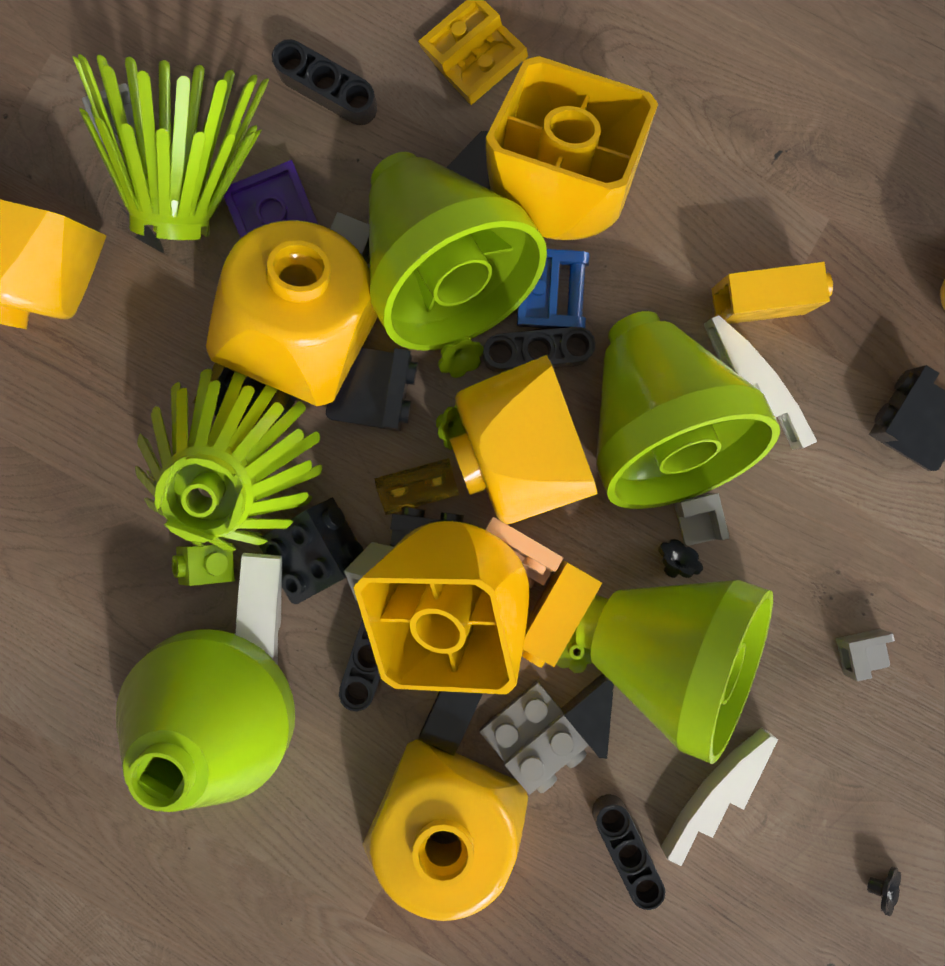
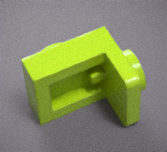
(202, 565)

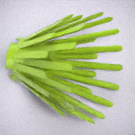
(160, 185)
(225, 464)

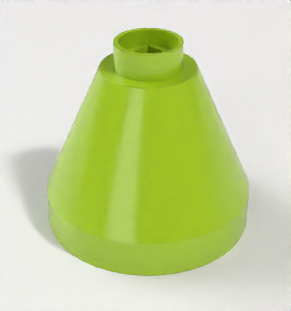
(445, 253)
(674, 417)
(682, 655)
(202, 721)

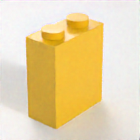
(772, 293)
(558, 614)

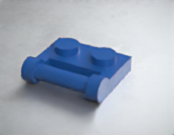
(541, 304)

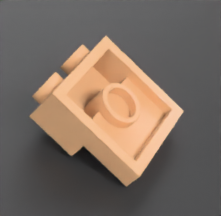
(535, 557)

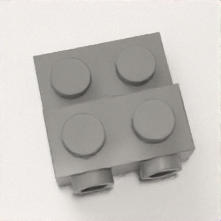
(534, 739)

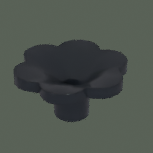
(679, 559)
(887, 889)

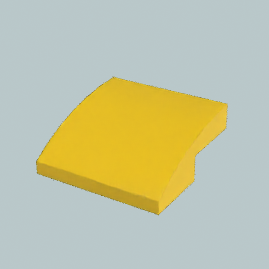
(473, 49)

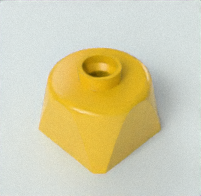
(567, 147)
(43, 263)
(292, 309)
(521, 443)
(447, 611)
(453, 795)

